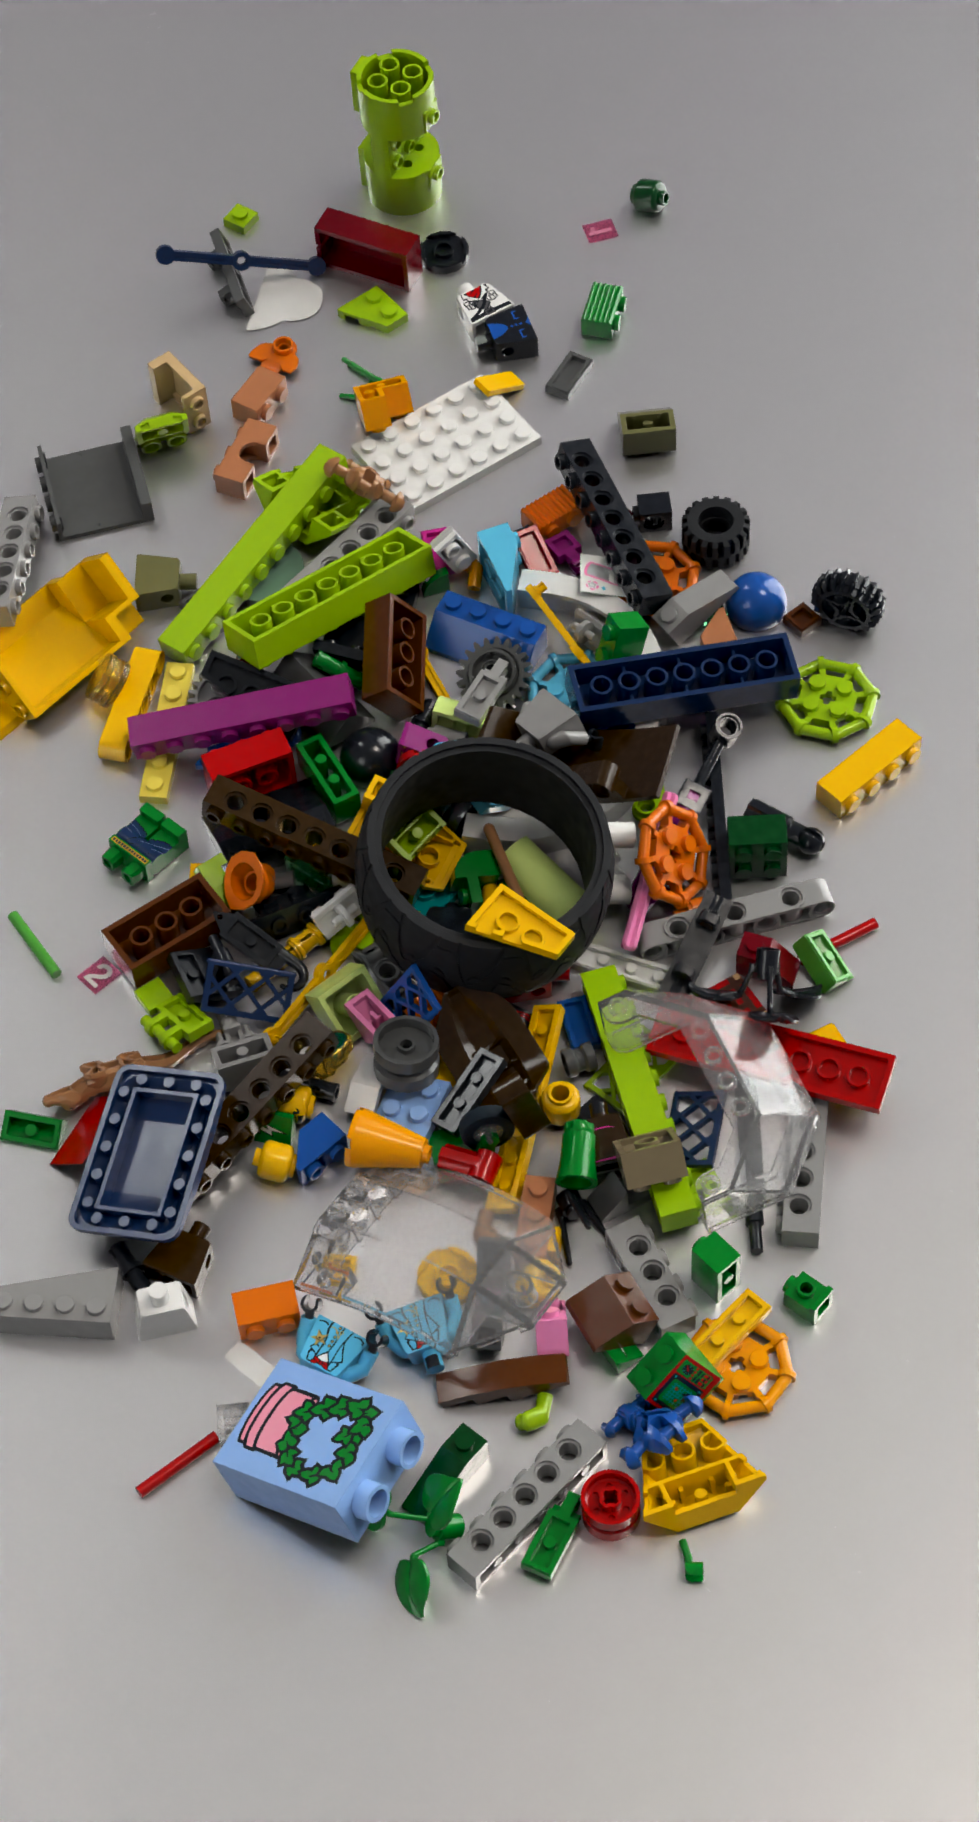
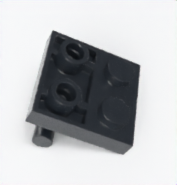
(190, 971)

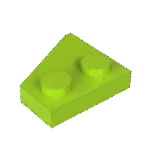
(375, 310)

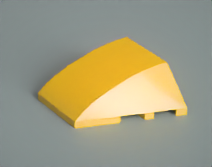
(696, 1480)

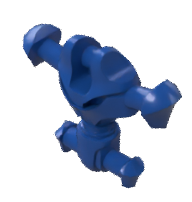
(651, 1427)

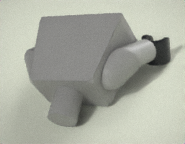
(553, 725)

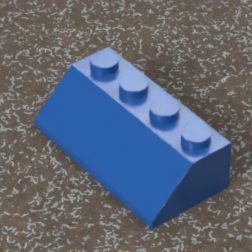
(462, 621)

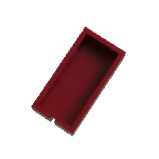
(369, 249)

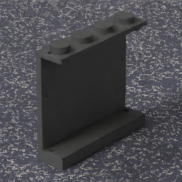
(95, 489)

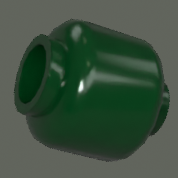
(649, 195)

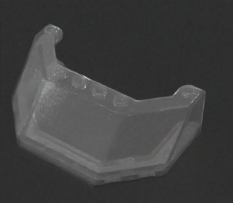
(753, 1084)

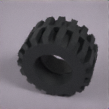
(720, 516)

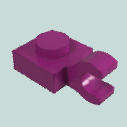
(565, 548)

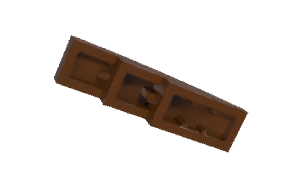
(502, 1378)

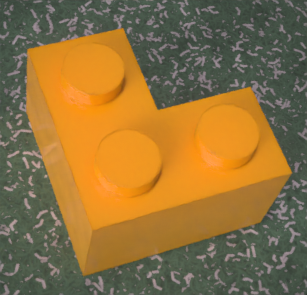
(381, 401)

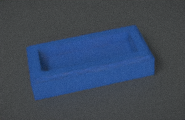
(579, 1022)

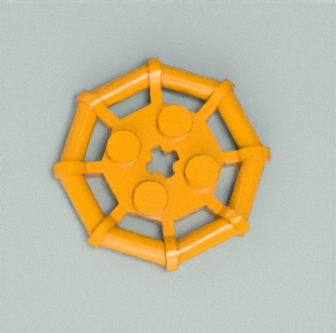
(754, 1377)

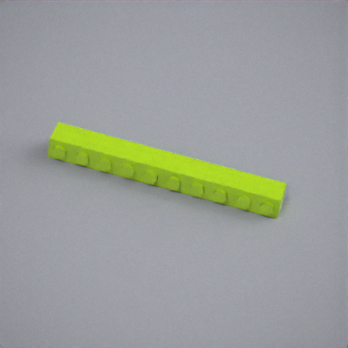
(251, 558)
(640, 1101)

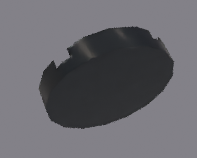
(444, 252)

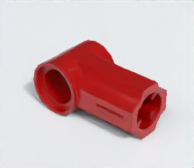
(480, 1165)

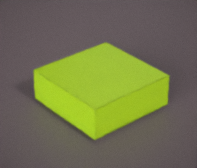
(152, 995)

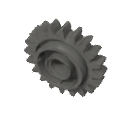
(486, 657)

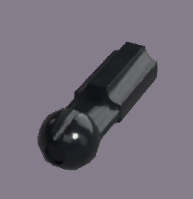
(808, 839)

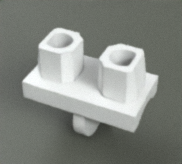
(337, 912)

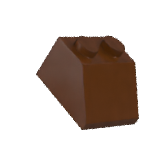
(613, 1313)

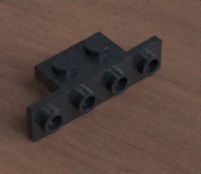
(290, 910)

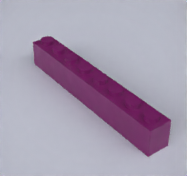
(241, 716)

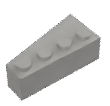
(64, 1305)

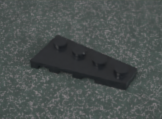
(237, 677)

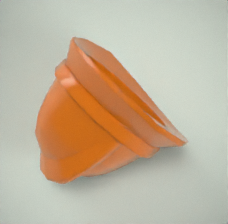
(247, 881)

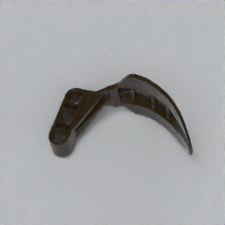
(489, 1021)

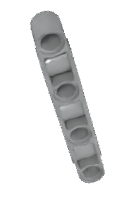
(754, 912)

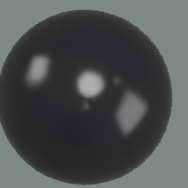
(368, 753)

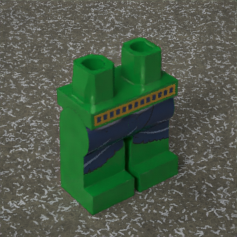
(145, 845)

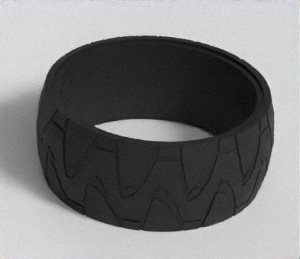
(490, 773)

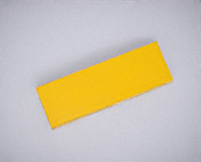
(732, 1327)

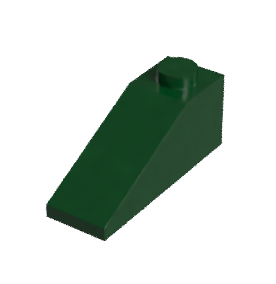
(457, 1457)

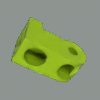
(214, 874)

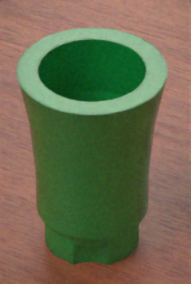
(577, 1156)

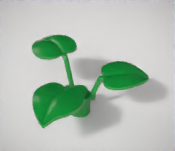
(441, 1524)

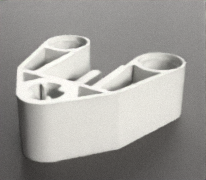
(623, 836)

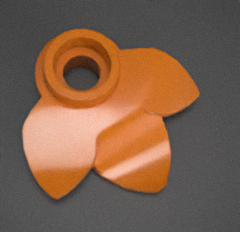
(277, 355)

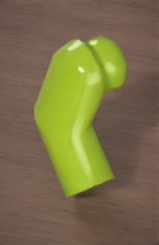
(537, 1416)

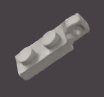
(482, 693)

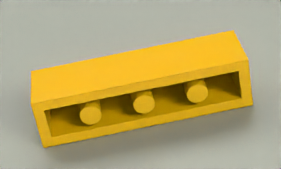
(869, 768)

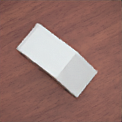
(364, 1087)

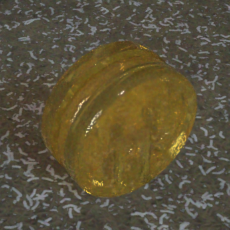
(107, 680)

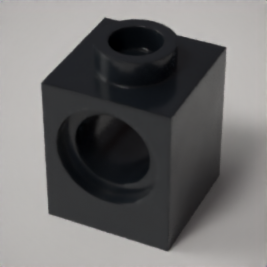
(653, 512)

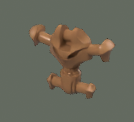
(365, 482)

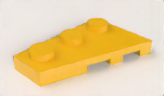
(520, 924)

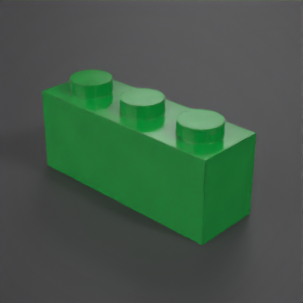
(328, 778)

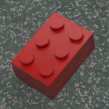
(256, 762)

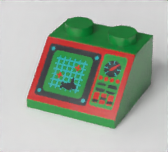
(674, 1370)

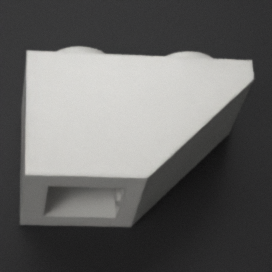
(453, 550)

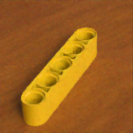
(132, 701)

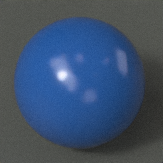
(757, 603)

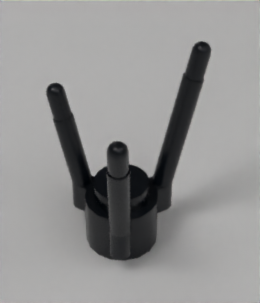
(574, 1207)

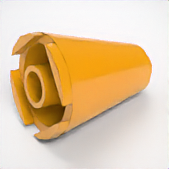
(384, 1144)

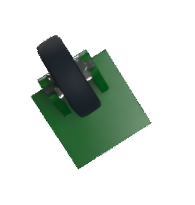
(479, 1129)

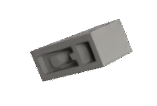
(694, 605)

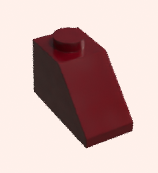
(747, 954)

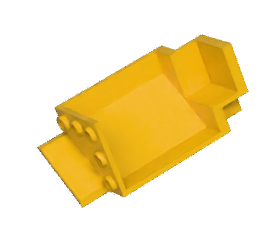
(63, 637)

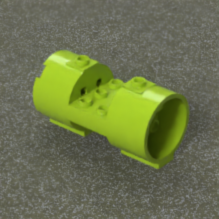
(397, 109)

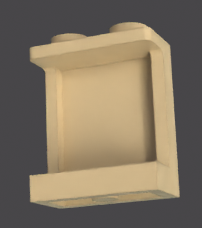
(173, 380)

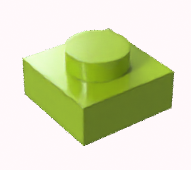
(241, 219)

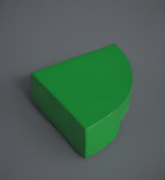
(437, 584)

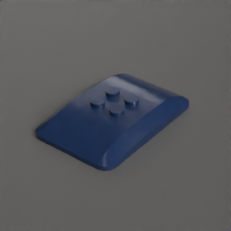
(148, 1153)

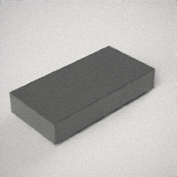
(569, 375)

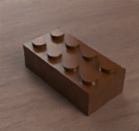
(394, 657)
(166, 924)

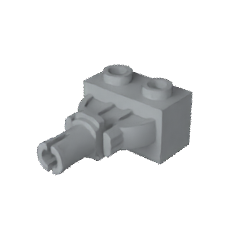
(238, 1052)

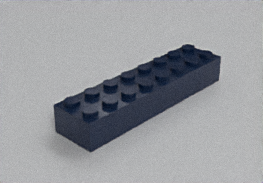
(683, 681)

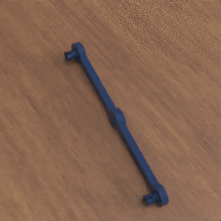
(166, 255)

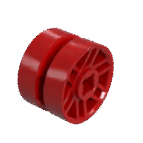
(610, 1505)

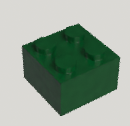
(757, 846)

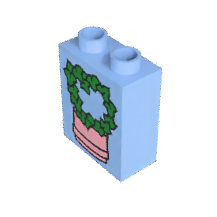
(320, 1450)

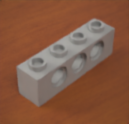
(635, 1236)

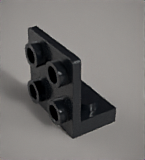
(344, 643)

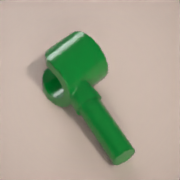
(693, 1570)

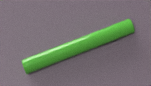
(34, 944)

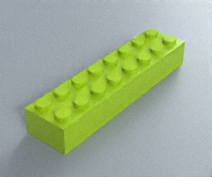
(328, 597)

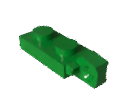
(553, 1538)

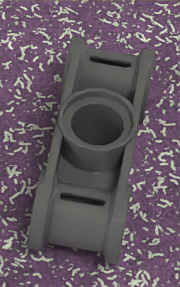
(379, 966)

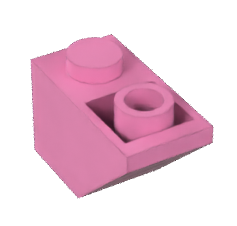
(553, 1330)

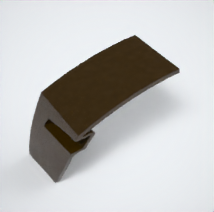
(625, 769)

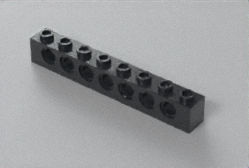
(612, 526)

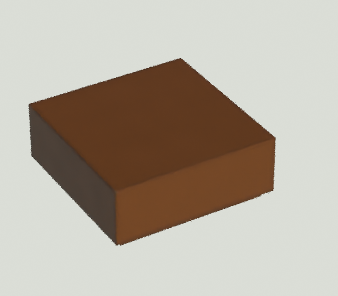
(802, 620)

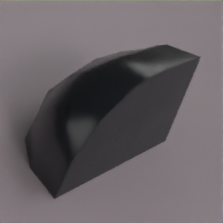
(456, 816)

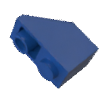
(318, 1146)

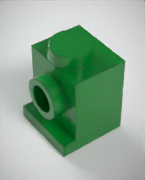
(809, 1304)

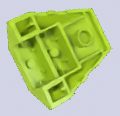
(331, 517)

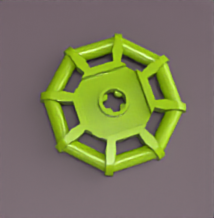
(839, 690)

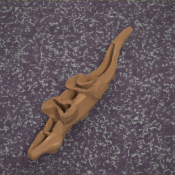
(100, 1076)

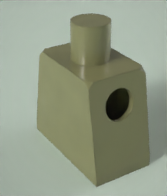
(161, 582)

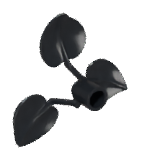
(768, 969)

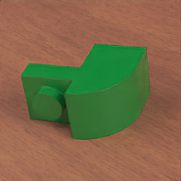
(470, 876)

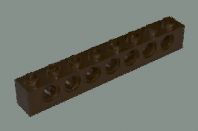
(305, 829)
(262, 1078)

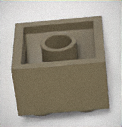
(650, 1159)

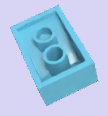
(500, 563)

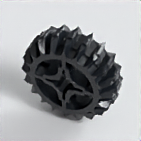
(848, 600)

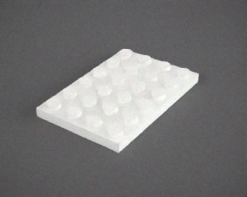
(447, 444)

